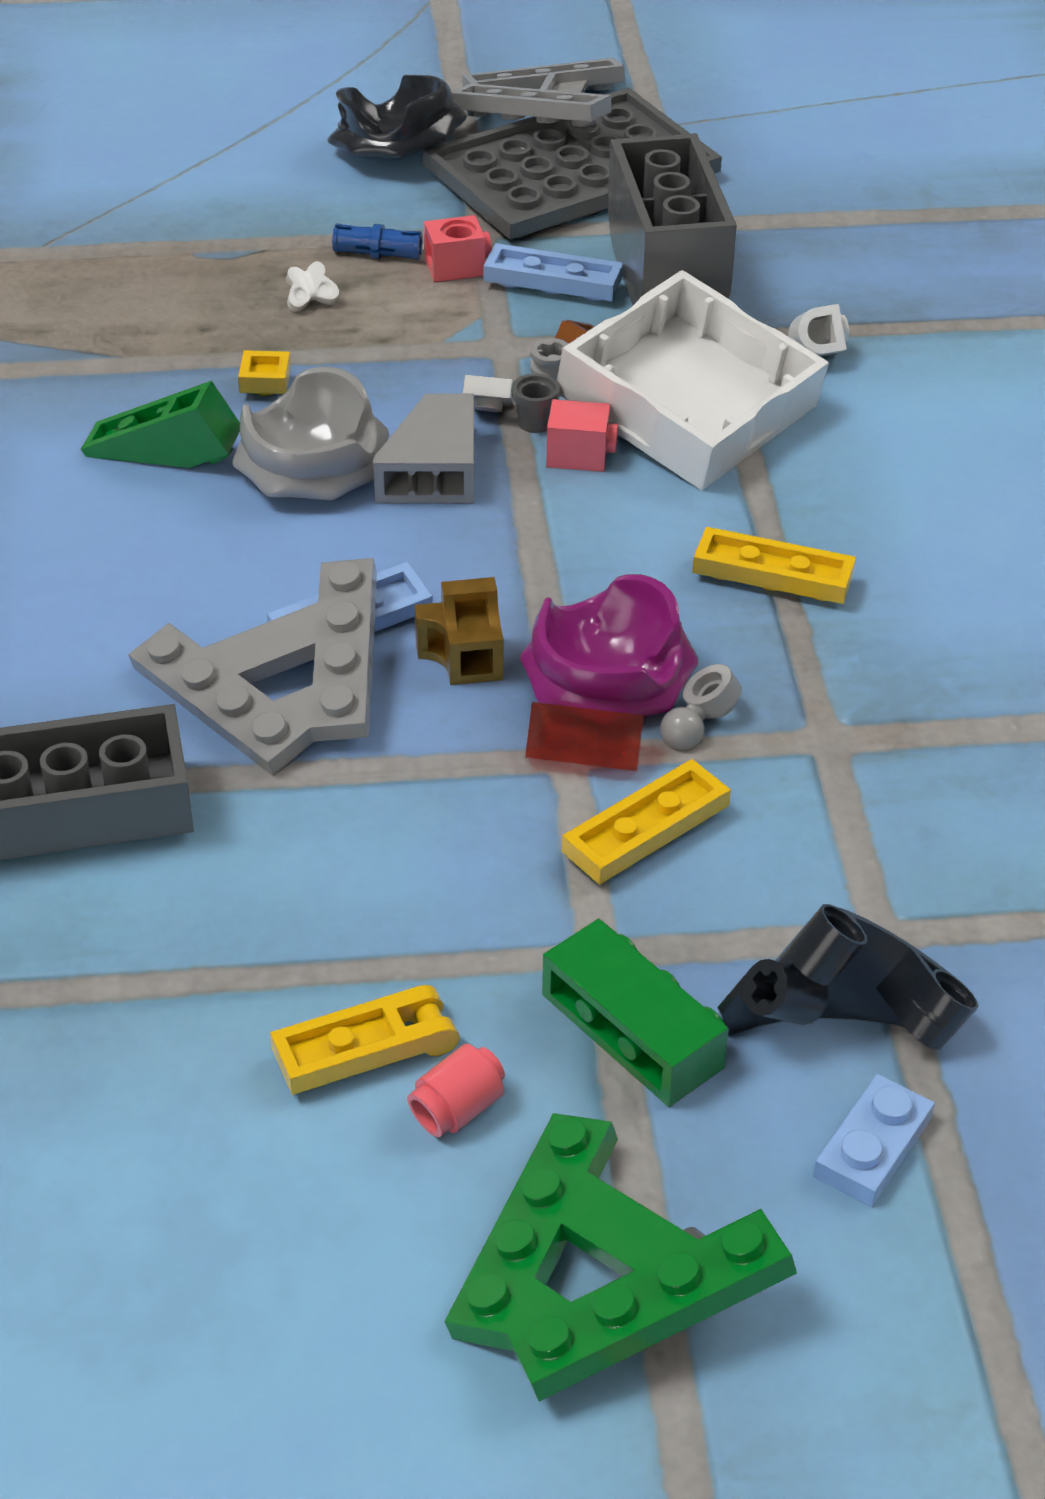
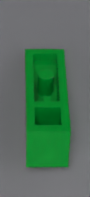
(170, 431)

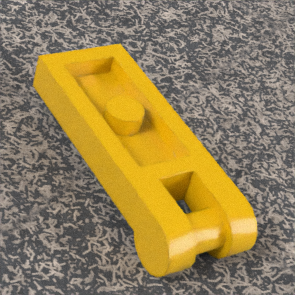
(363, 1038)

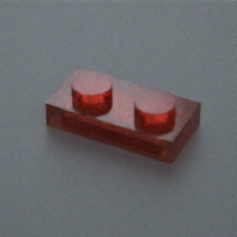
(584, 736)

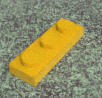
(774, 565)
(645, 821)

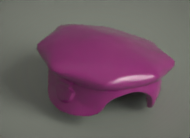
(612, 650)

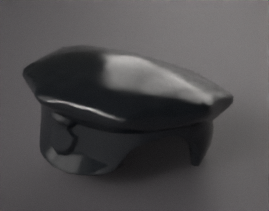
(408, 123)

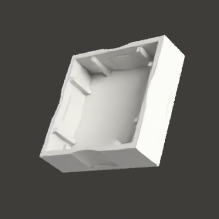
(692, 378)

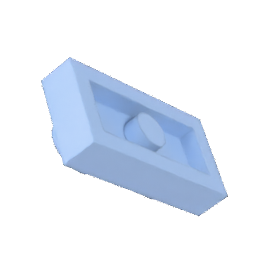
(873, 1140)

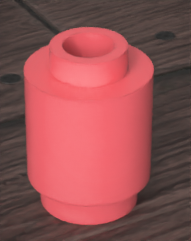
(457, 1090)

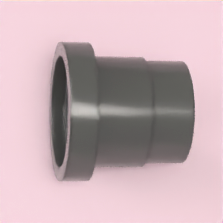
(534, 400)

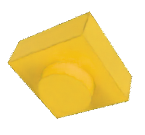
(264, 372)

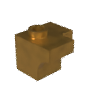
(463, 631)

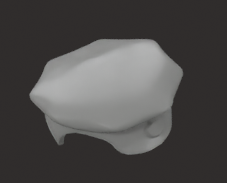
(312, 438)

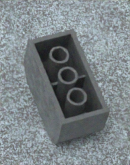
(668, 214)

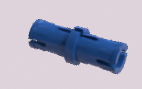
(377, 241)

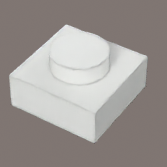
(489, 392)

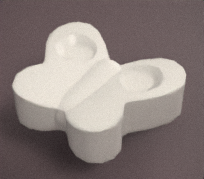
(310, 286)

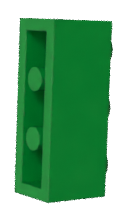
(635, 1011)

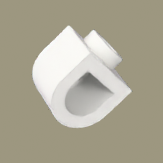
(821, 330)

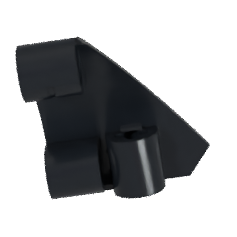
(850, 971)

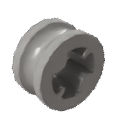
(546, 356)

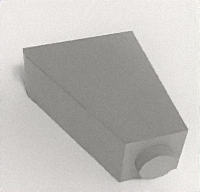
(429, 454)

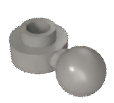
(709, 695)

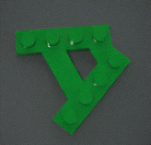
(665, 1272)

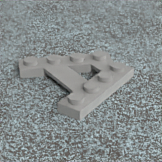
(542, 92)
(219, 678)

